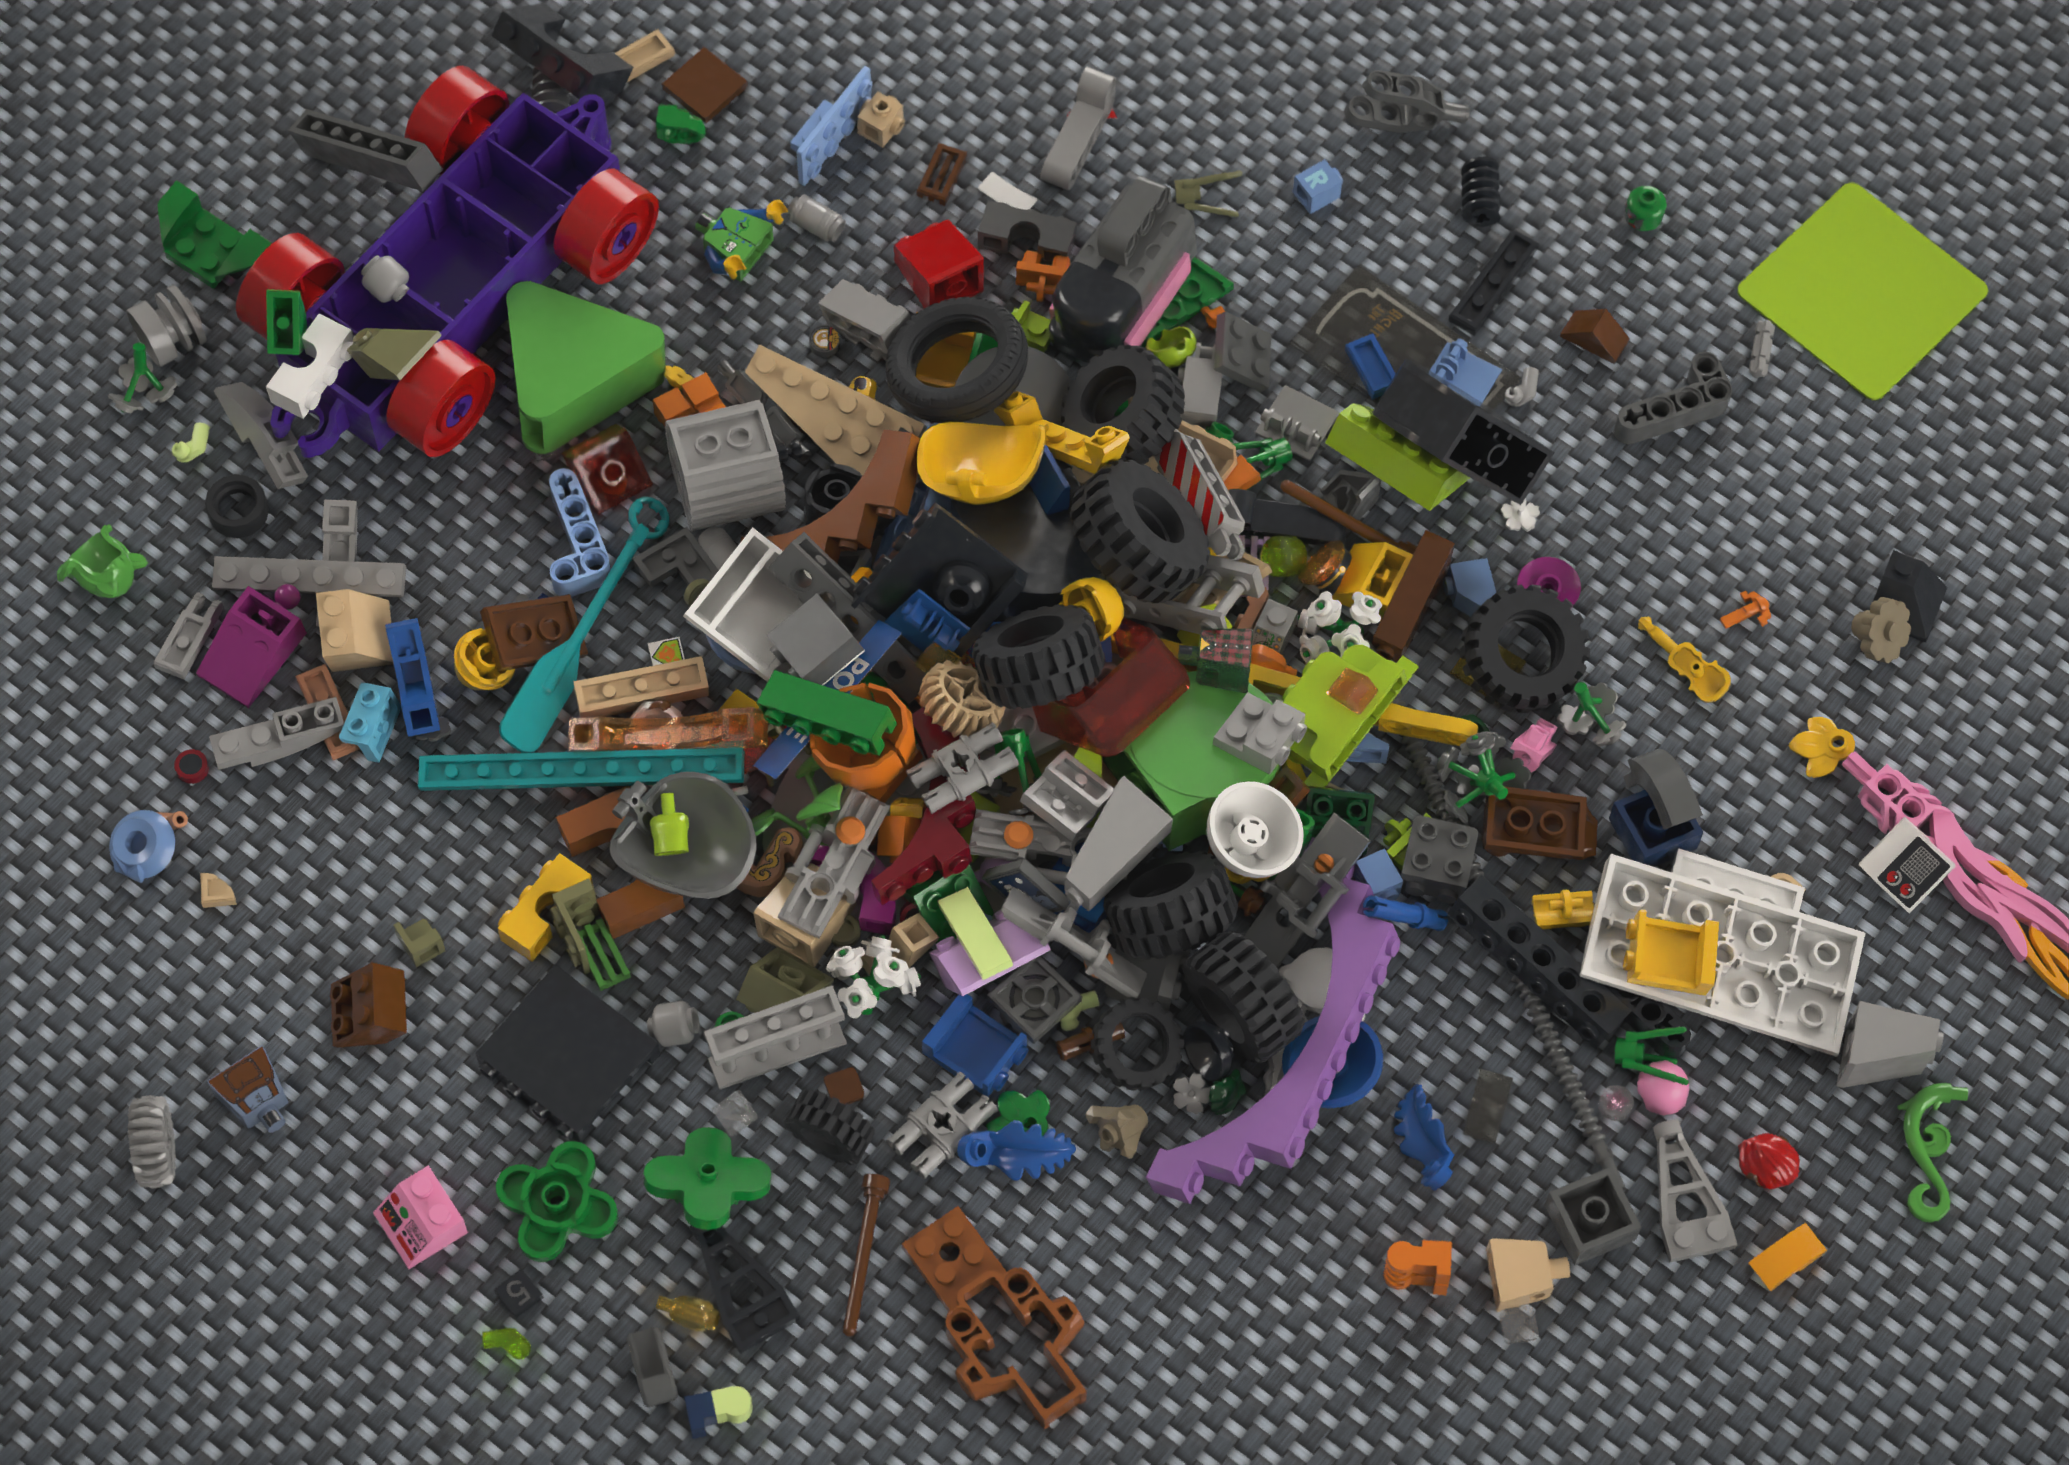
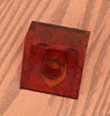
(608, 468)

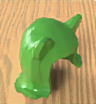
(102, 565)

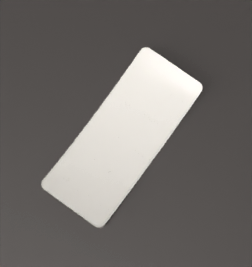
(1004, 192)

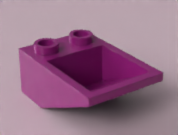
(250, 653)

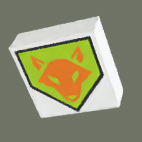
(666, 651)

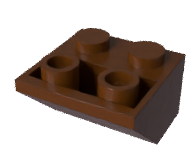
(368, 1006)

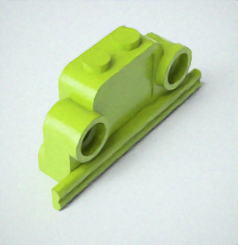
(1331, 727)

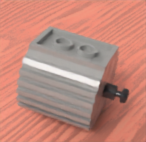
(727, 464)

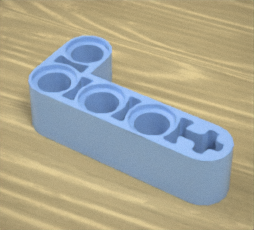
(576, 528)

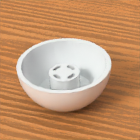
(1257, 816)

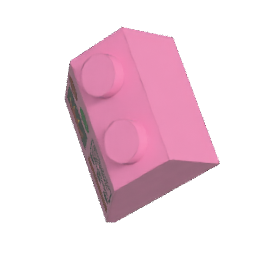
(420, 1218)

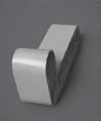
(1080, 129)

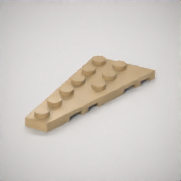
(830, 413)

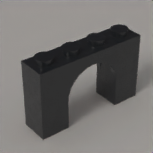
(533, 34)

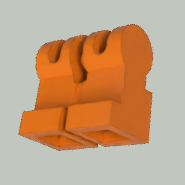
(696, 397)
(1419, 1265)

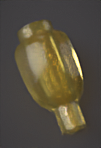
(690, 1312)

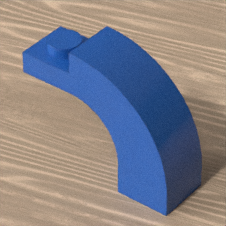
(413, 677)

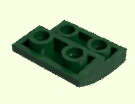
(1350, 805)

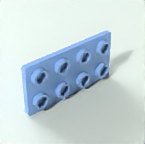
(828, 125)

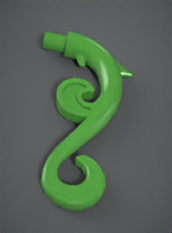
(1921, 1150)

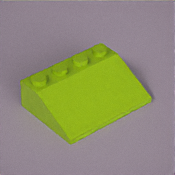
(1393, 457)

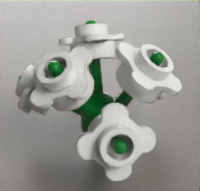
(1325, 613)
(885, 974)

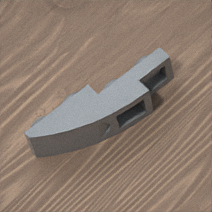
(251, 419)
(280, 737)

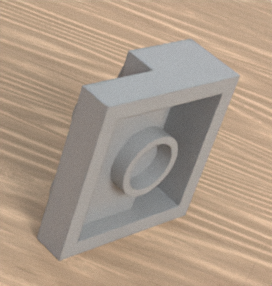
(1261, 732)

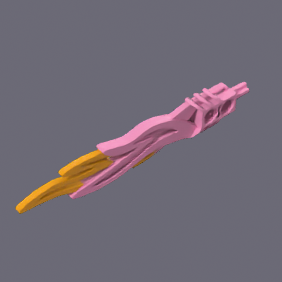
(2002, 895)

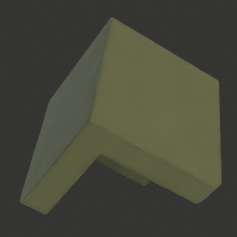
(420, 941)

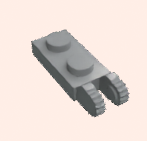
(187, 637)

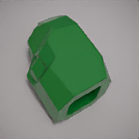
(678, 125)

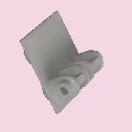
(1298, 420)

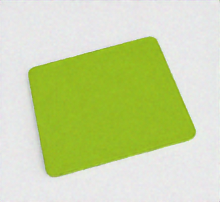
(1862, 291)

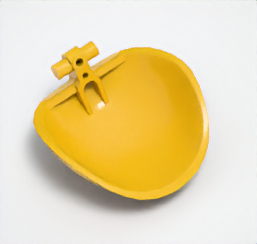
(979, 460)

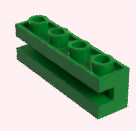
(826, 713)

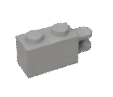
(1200, 387)

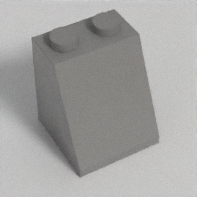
(1887, 1045)

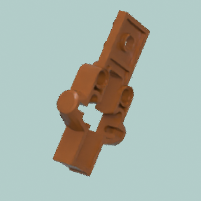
(968, 1275)

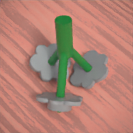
(136, 377)
(1598, 702)

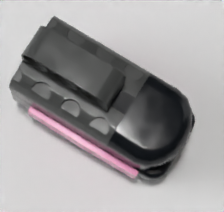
(1124, 273)

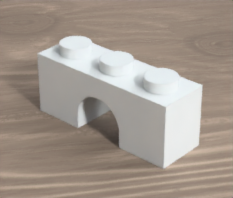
(301, 388)

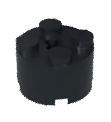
(826, 489)

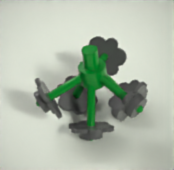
(1478, 782)

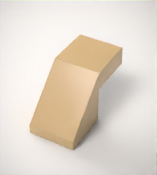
(911, 937)

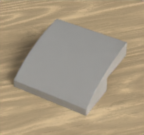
(1067, 795)

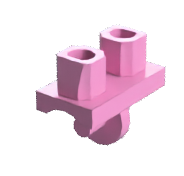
(1535, 744)

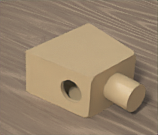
(1522, 1271)

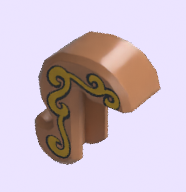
(772, 866)

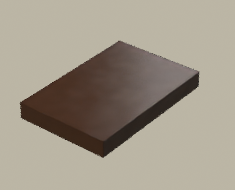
(529, 629)

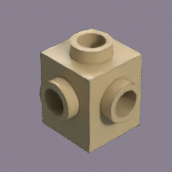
(880, 118)

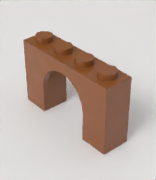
(633, 904)

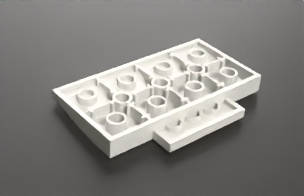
(1772, 963)

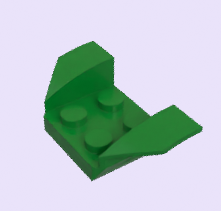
(201, 240)

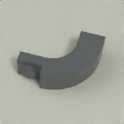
(1666, 786)

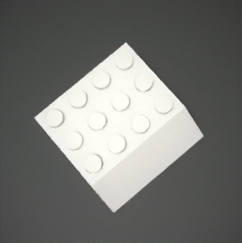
(747, 604)

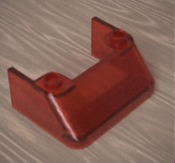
(1123, 701)

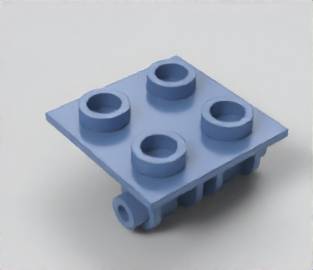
(1465, 370)

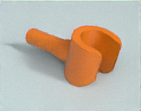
(1211, 315)

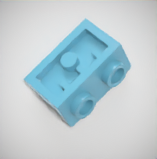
(371, 720)

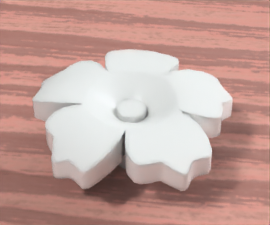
(1520, 515)

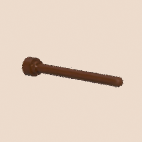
(1341, 517)
(874, 1189)

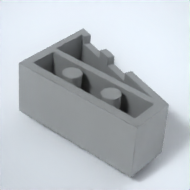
(863, 317)

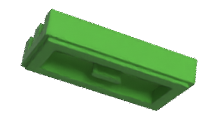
(589, 931)

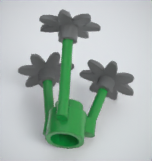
(1019, 744)

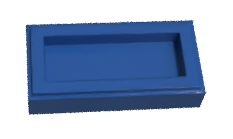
(1370, 364)

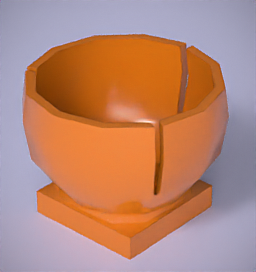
(872, 773)

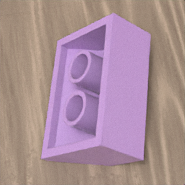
(958, 970)

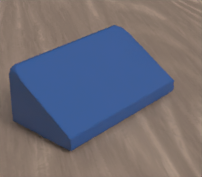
(1050, 485)

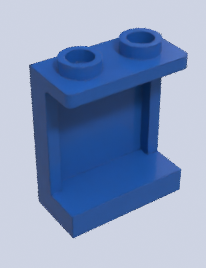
(974, 1045)

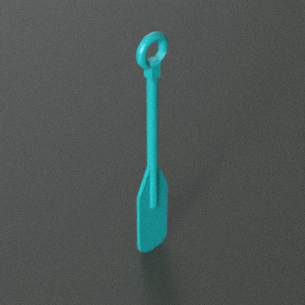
(555, 672)

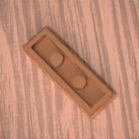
(319, 686)

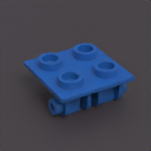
(926, 621)

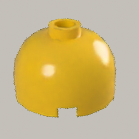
(1099, 600)

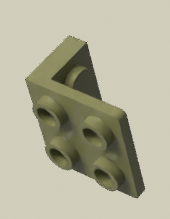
(574, 907)

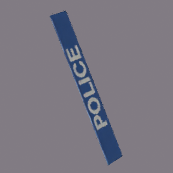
(790, 742)

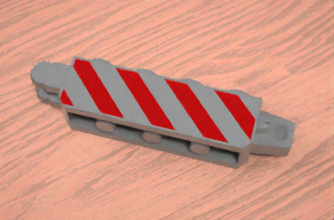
(1195, 476)

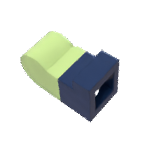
(716, 1407)

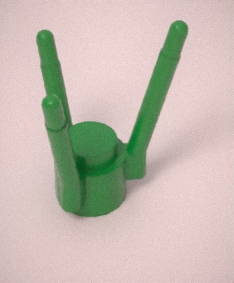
(1271, 454)
(1631, 1053)

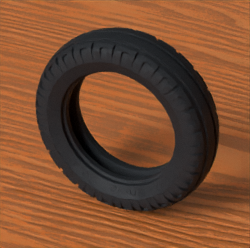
(974, 397)

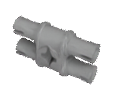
(959, 782)
(940, 1108)

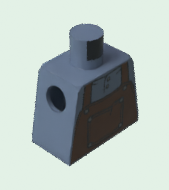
(251, 1091)

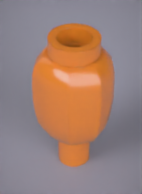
(1269, 658)

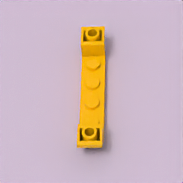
(1063, 443)

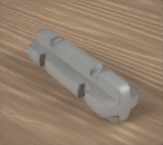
(1761, 349)

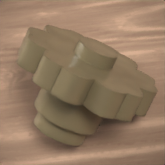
(1882, 629)

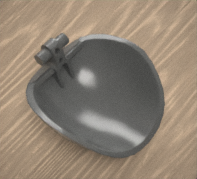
(718, 837)

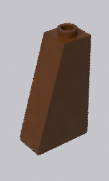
(1413, 596)

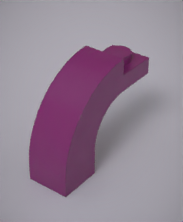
(873, 915)

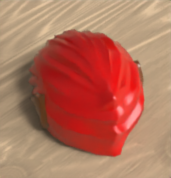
(1769, 1161)

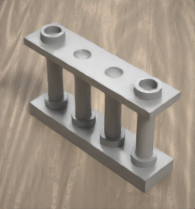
(1220, 573)
(775, 1037)

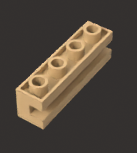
(629, 689)

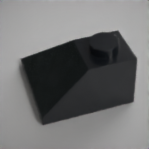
(1915, 585)

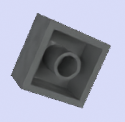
(1592, 1216)

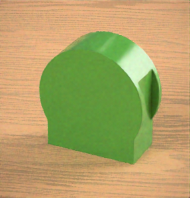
(1179, 763)

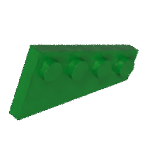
(1199, 290)

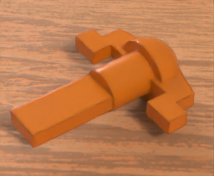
(1758, 605)

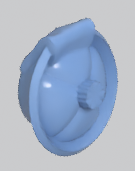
(141, 845)

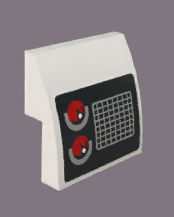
(1907, 864)

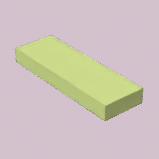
(975, 933)

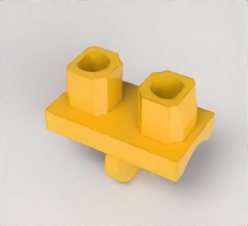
(1563, 909)

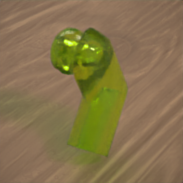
(510, 1340)

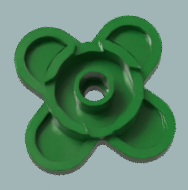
(566, 1178)
(707, 1178)

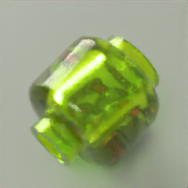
(1286, 555)

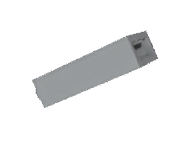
(1118, 841)

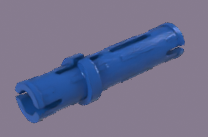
(1414, 915)

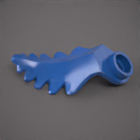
(1424, 1138)
(1016, 1150)

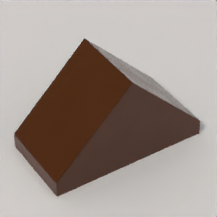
(1597, 333)

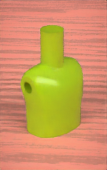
(669, 829)

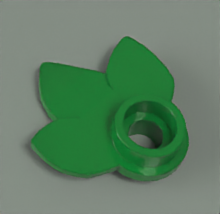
(1028, 1110)

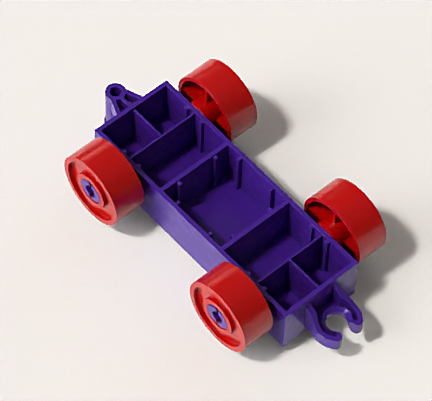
(506, 210)

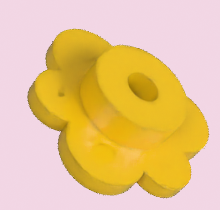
(676, 376)

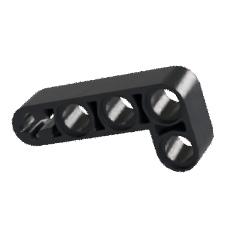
(1285, 519)
(1664, 1016)

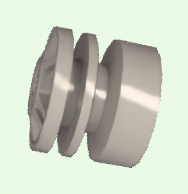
(166, 325)

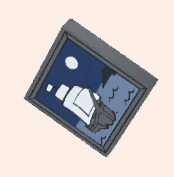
(1029, 881)

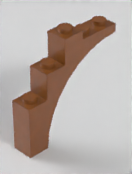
(882, 492)

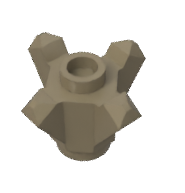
(1119, 1127)

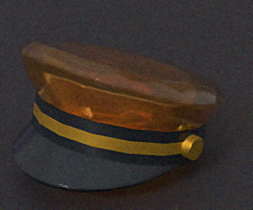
(1326, 567)

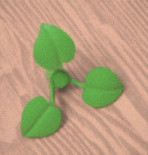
(815, 812)

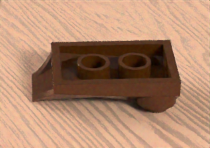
(1539, 825)

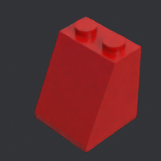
(940, 264)

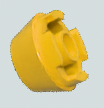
(476, 664)

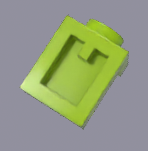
(1034, 326)

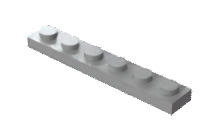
(309, 575)

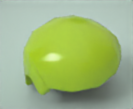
(1173, 346)

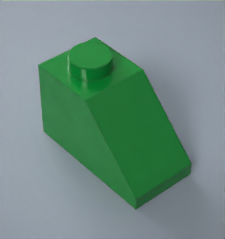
(285, 322)

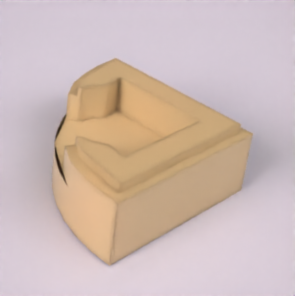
(215, 891)

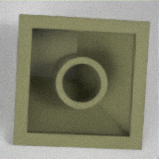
(390, 351)
(779, 979)

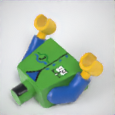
(738, 238)

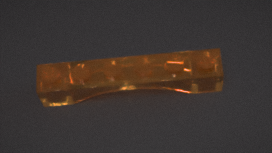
(711, 730)

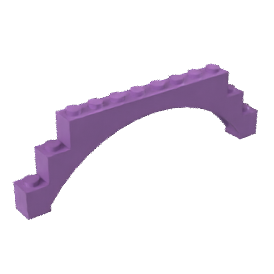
(1282, 1118)

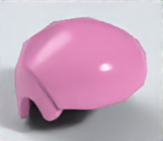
(1660, 1094)

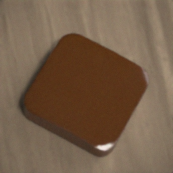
(844, 1086)

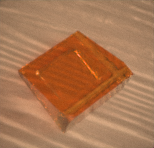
(1353, 690)

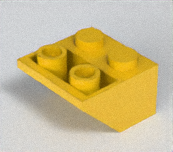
(1374, 572)

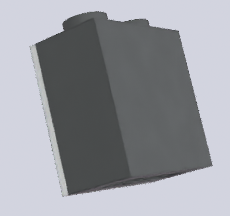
(814, 642)

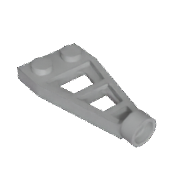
(1695, 1236)

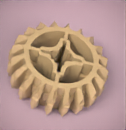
(957, 700)

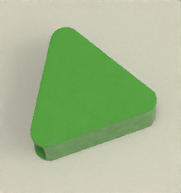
(576, 363)

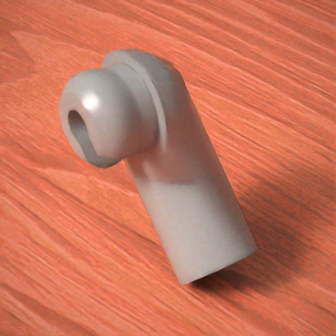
(1524, 392)

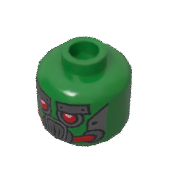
(1645, 208)

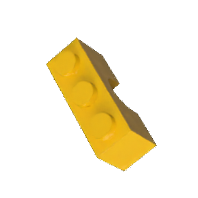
(522, 926)

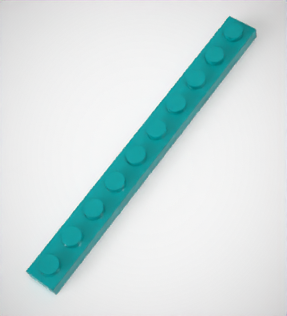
(575, 768)

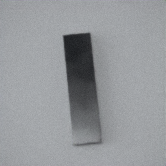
(1493, 282)

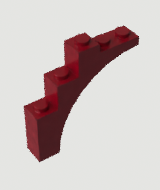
(936, 841)

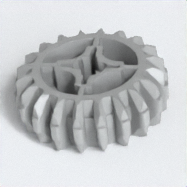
(151, 1141)

